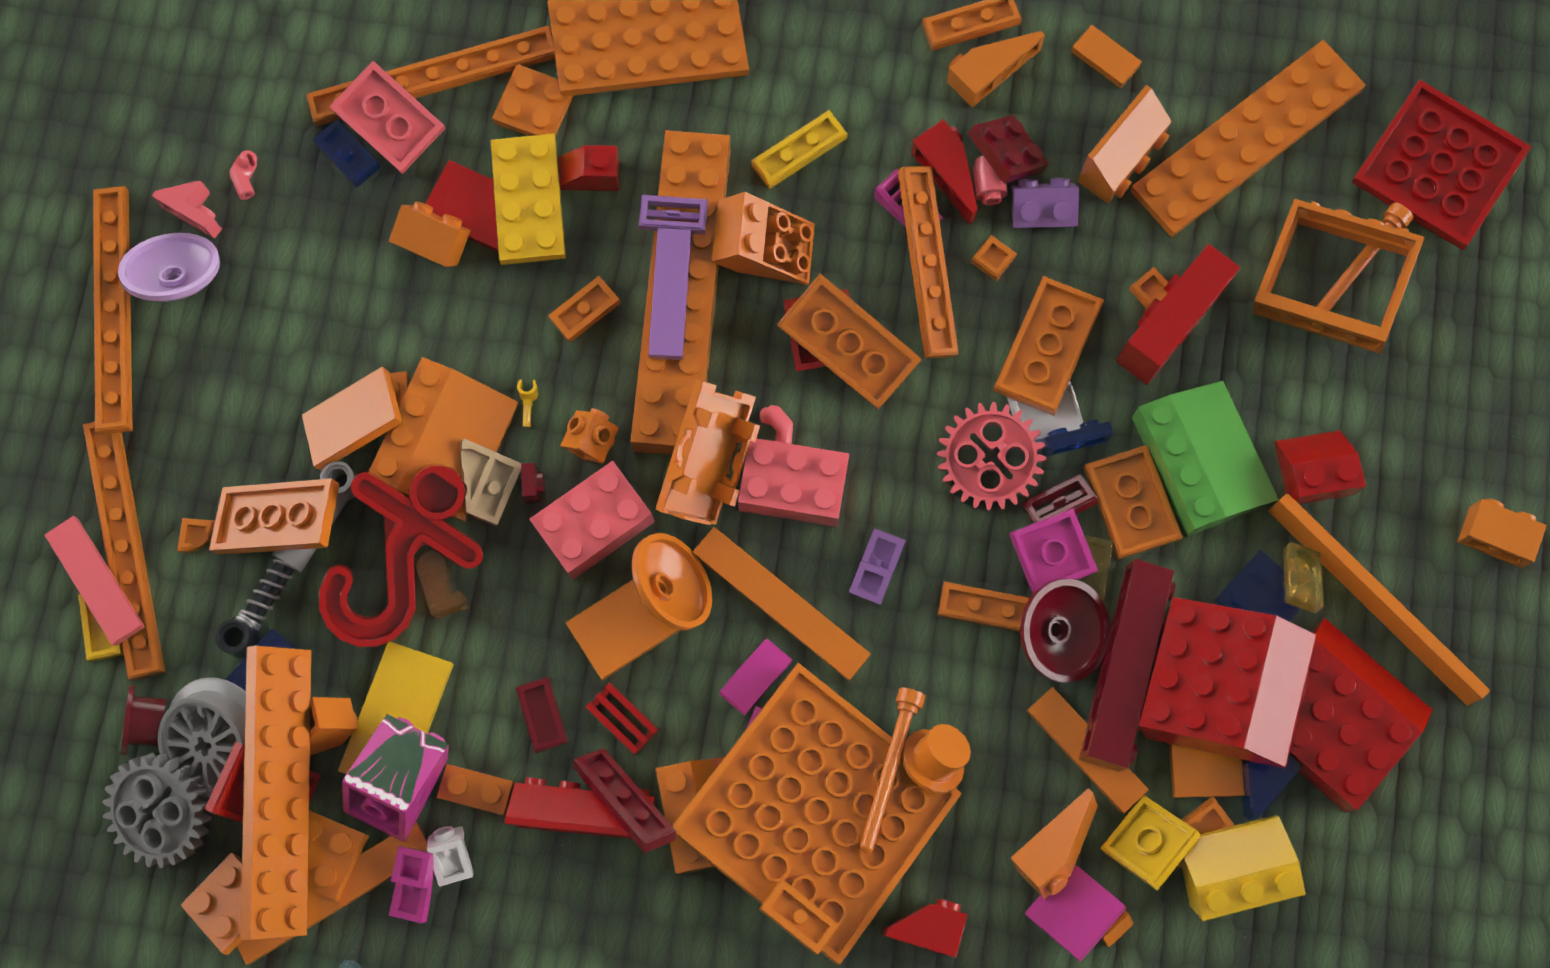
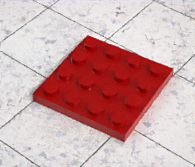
(1441, 164)

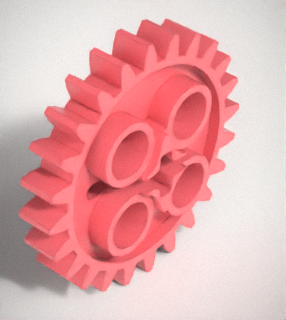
(1014, 436)

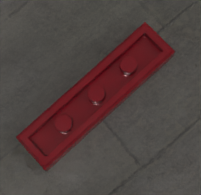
(624, 800)

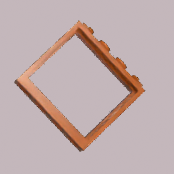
(1321, 321)

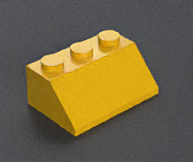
(1241, 868)

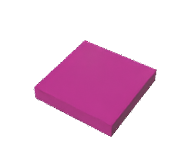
(1053, 550)
(1077, 914)

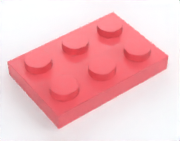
(387, 117)

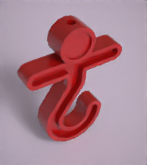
(409, 524)

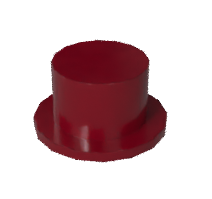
(142, 720)

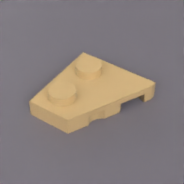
(487, 481)

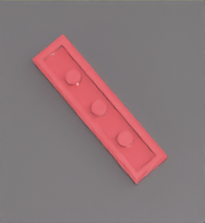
(94, 581)

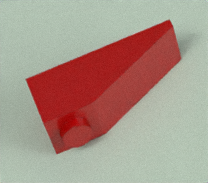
(945, 152)

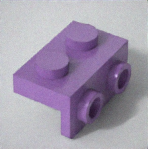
(1044, 203)

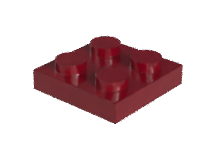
(1008, 148)

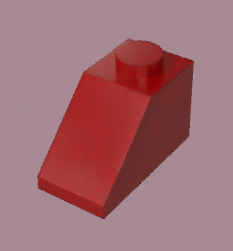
(590, 169)

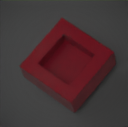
(532, 483)

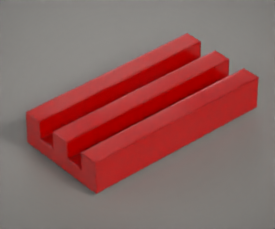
(602, 698)

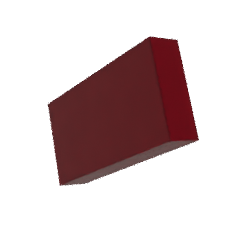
(542, 715)

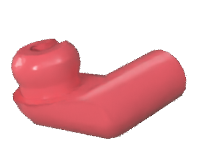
(241, 173)
(779, 421)

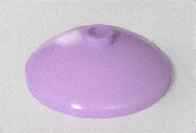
(169, 267)

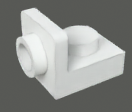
(449, 855)

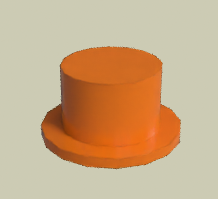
(936, 758)

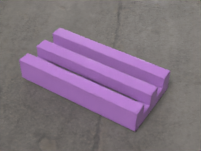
(676, 202)

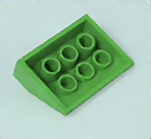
(1204, 457)

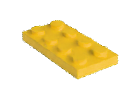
(527, 199)

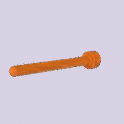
(1396, 217)
(909, 703)

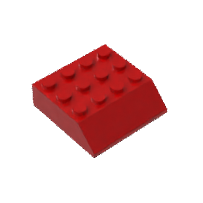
(1228, 682)
(1352, 720)

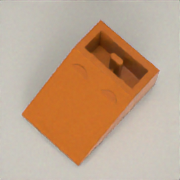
(762, 239)

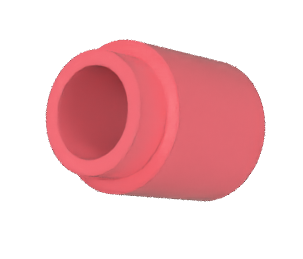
(987, 183)

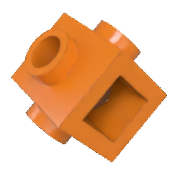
(590, 435)

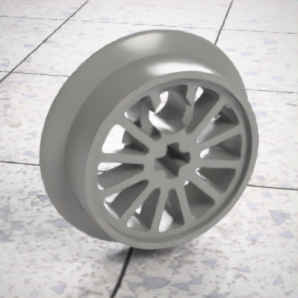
(202, 742)

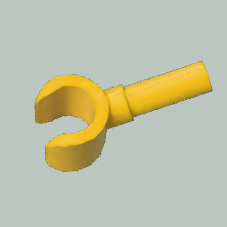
(528, 398)

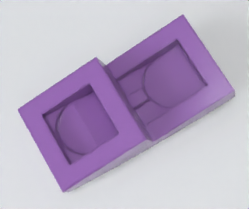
(877, 566)

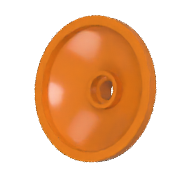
(671, 581)

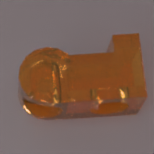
(434, 576)

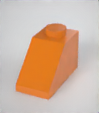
(330, 723)

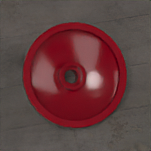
(1078, 634)

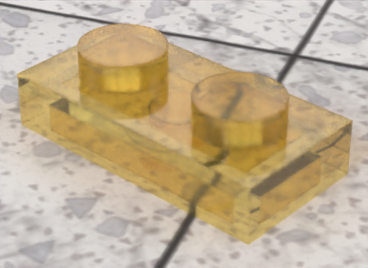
(1303, 577)

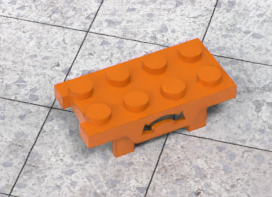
(703, 454)

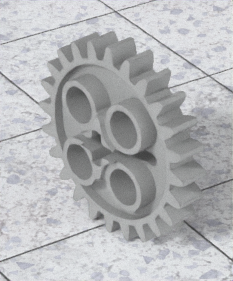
(177, 818)

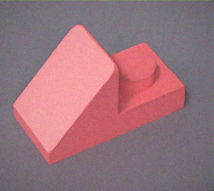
(186, 203)

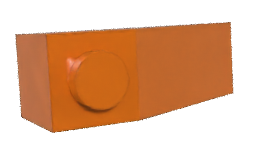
(990, 65)
(1053, 852)

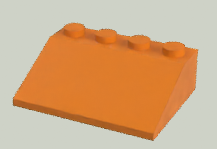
(436, 416)

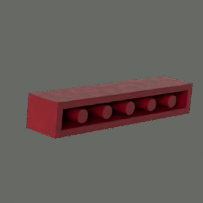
(1127, 665)

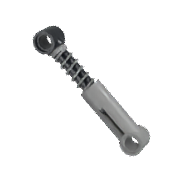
(287, 561)

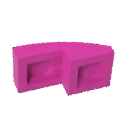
(755, 677)
(413, 884)

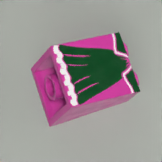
(394, 776)

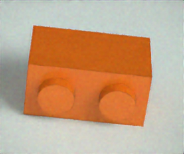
(429, 234)
(1502, 533)

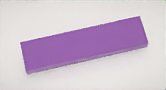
(670, 294)

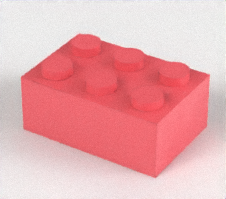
(793, 482)
(592, 520)

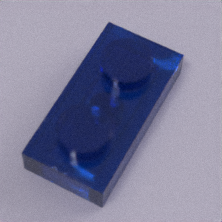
(346, 153)
(1089, 434)

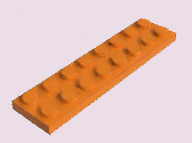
(1247, 138)
(276, 793)

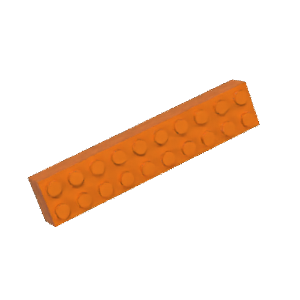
(699, 169)

